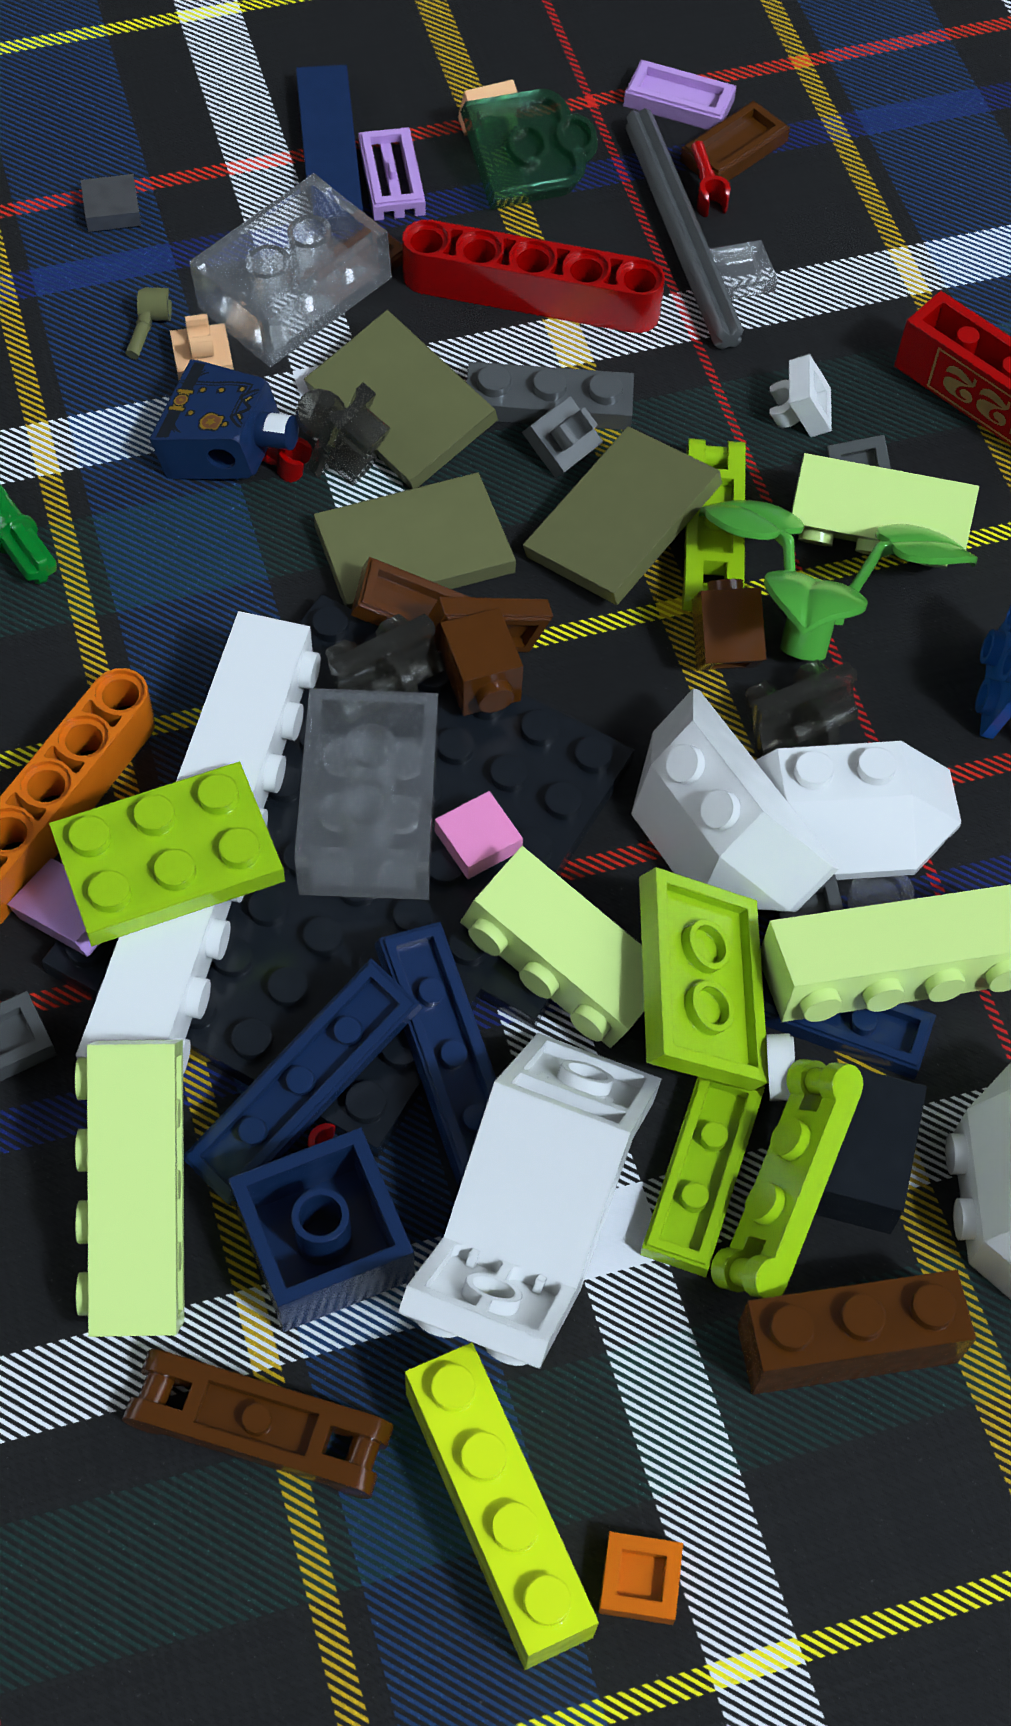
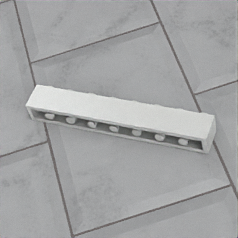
(249, 713)

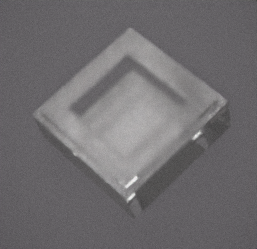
(745, 269)

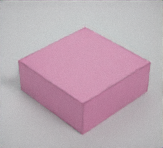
(478, 834)

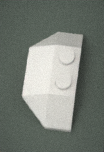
(868, 804)
(722, 815)
(982, 1160)

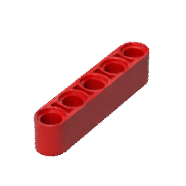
(532, 276)

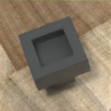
(563, 436)

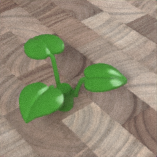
(818, 604)

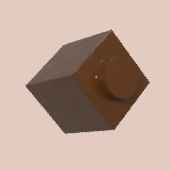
(728, 626)
(481, 662)

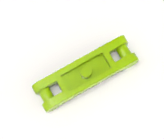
(706, 546)
(790, 1179)

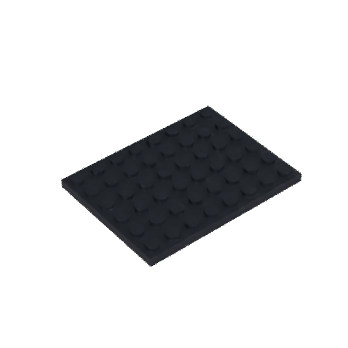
(300, 950)

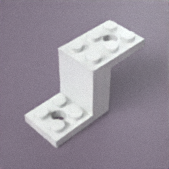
(531, 1201)

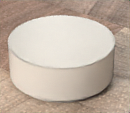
(780, 1058)

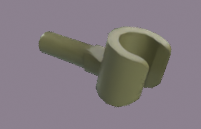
(151, 306)

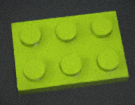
(166, 853)
(702, 980)

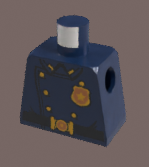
(220, 425)

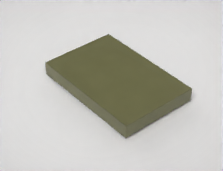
(417, 396)
(622, 514)
(432, 531)

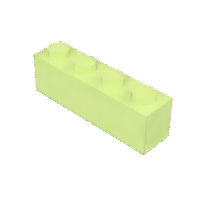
(889, 954)
(133, 1187)

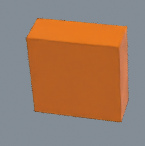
(641, 1578)

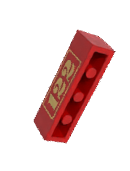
(960, 361)

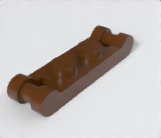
(259, 1422)

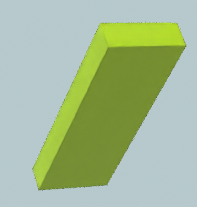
(701, 1176)

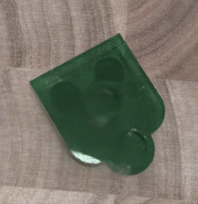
(528, 145)

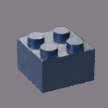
(322, 1229)

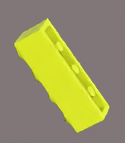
(500, 1506)

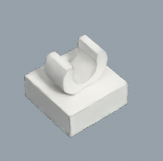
(804, 398)

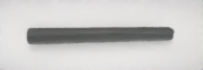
(684, 230)

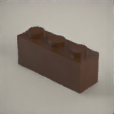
(855, 1331)

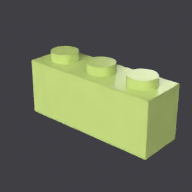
(856, 499)
(560, 946)

